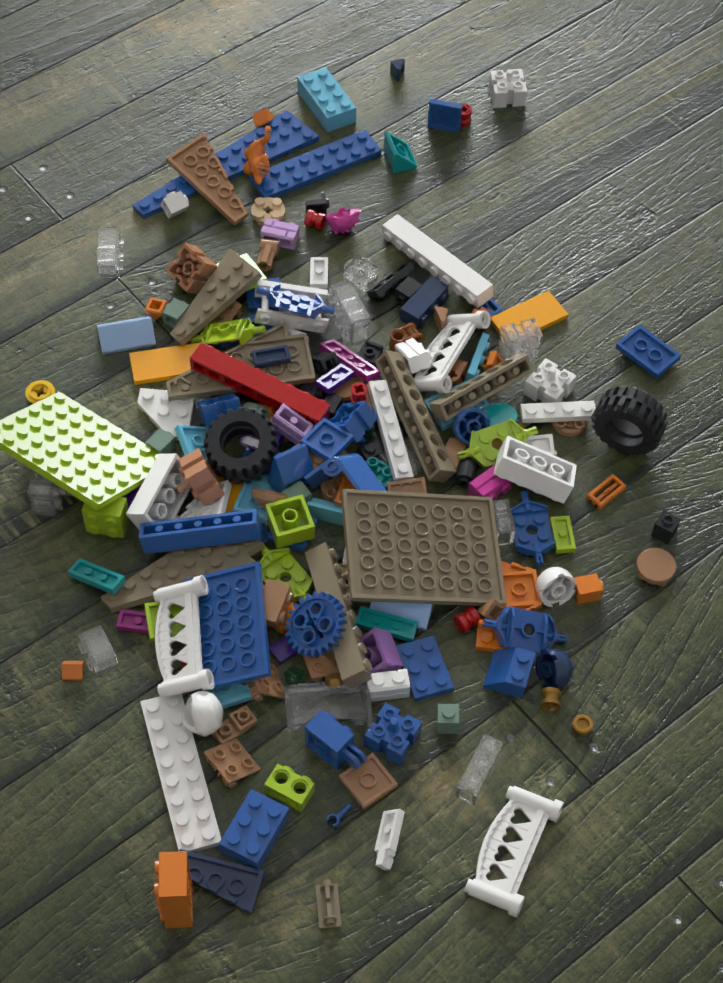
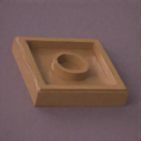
(368, 782)

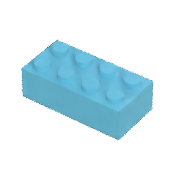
(326, 99)

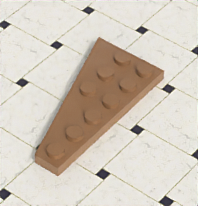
(206, 174)

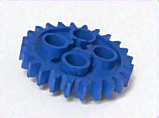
(301, 635)

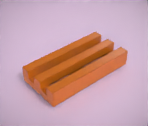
(596, 501)

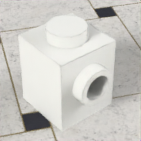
(174, 204)

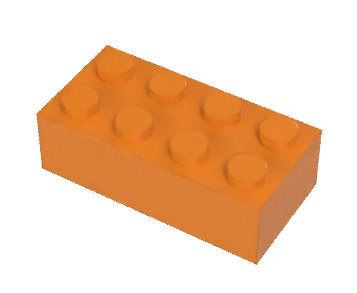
(174, 889)

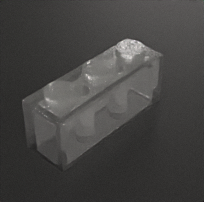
(110, 252)
(479, 769)

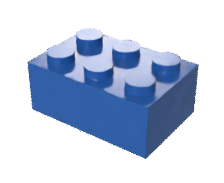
(254, 830)

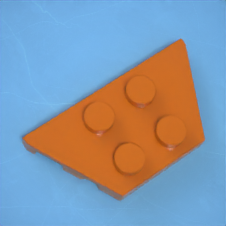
(520, 586)

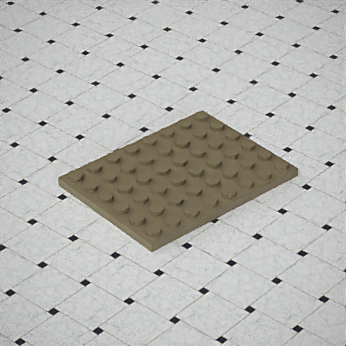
(421, 548)

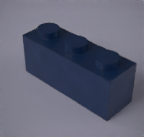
(423, 302)

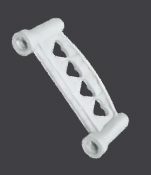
(466, 324)
(192, 676)
(504, 891)

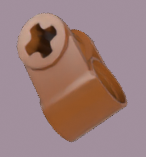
(405, 333)
(458, 372)

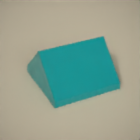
(398, 153)

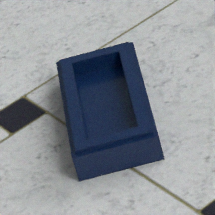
(271, 356)

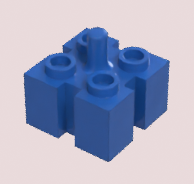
(211, 408)
(355, 419)
(392, 734)

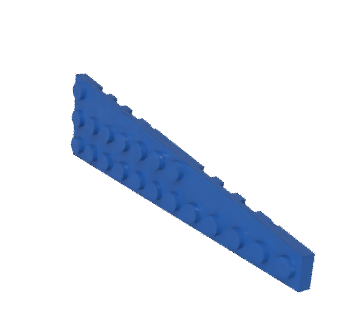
(286, 135)

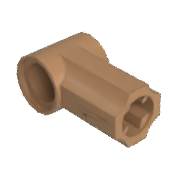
(268, 251)

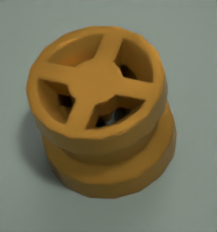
(550, 699)

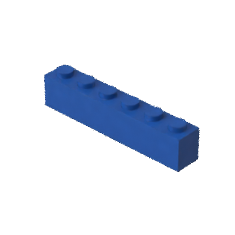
(200, 531)

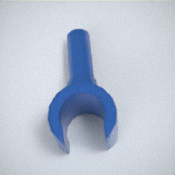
(338, 816)

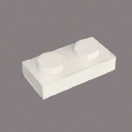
(319, 272)

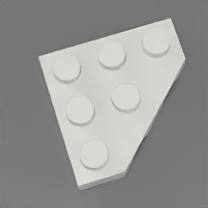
(165, 413)
(216, 507)

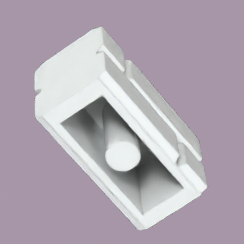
(414, 355)
(389, 685)

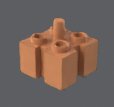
(191, 268)
(199, 477)

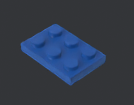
(648, 351)
(425, 668)

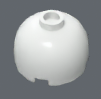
(555, 586)

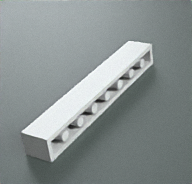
(438, 261)

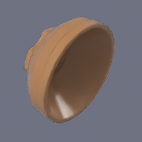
(266, 496)

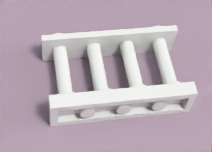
(292, 320)

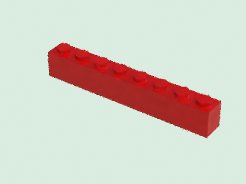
(256, 383)

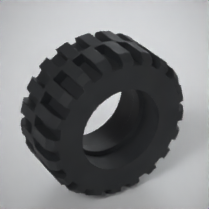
(629, 420)
(234, 424)

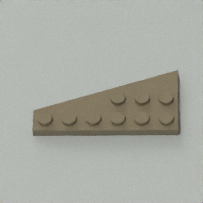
(223, 287)

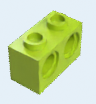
(286, 791)

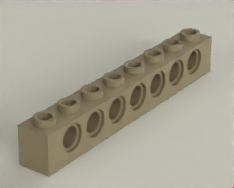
(415, 417)

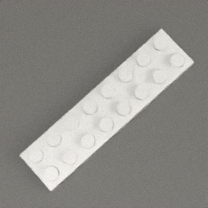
(180, 774)

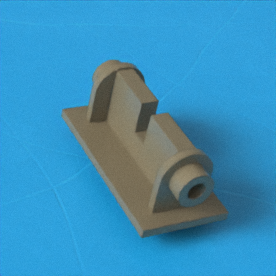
(328, 905)

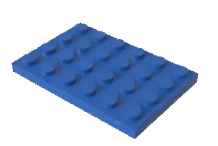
(234, 626)

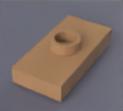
(414, 485)

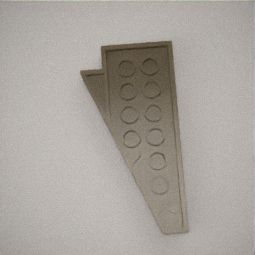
(299, 371)
(178, 566)

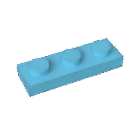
(478, 358)

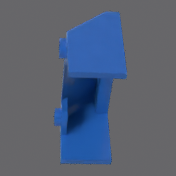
(352, 466)

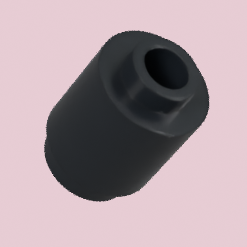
(465, 472)

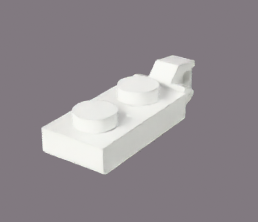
(388, 837)

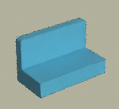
(325, 511)

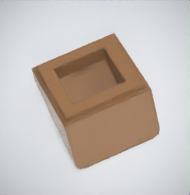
(440, 316)
(491, 609)

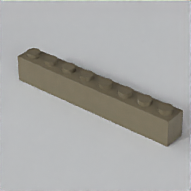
(351, 651)

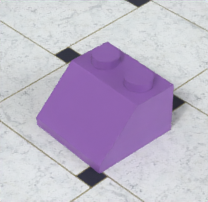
(381, 651)

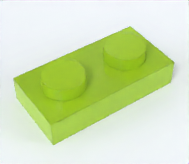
(563, 534)

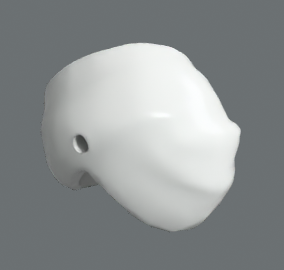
(202, 713)

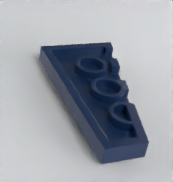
(226, 880)

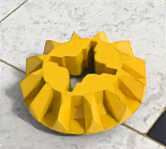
(38, 387)

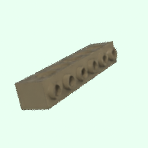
(481, 387)

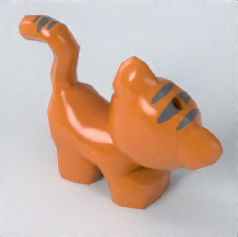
(257, 160)

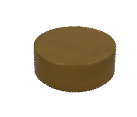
(333, 680)
(582, 725)

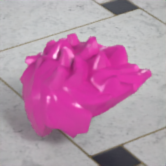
(343, 220)

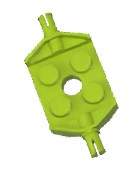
(228, 331)
(481, 441)
(281, 563)

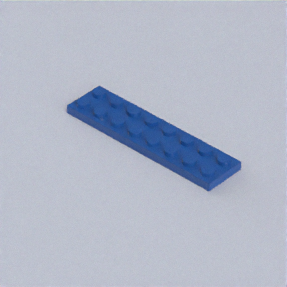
(317, 164)

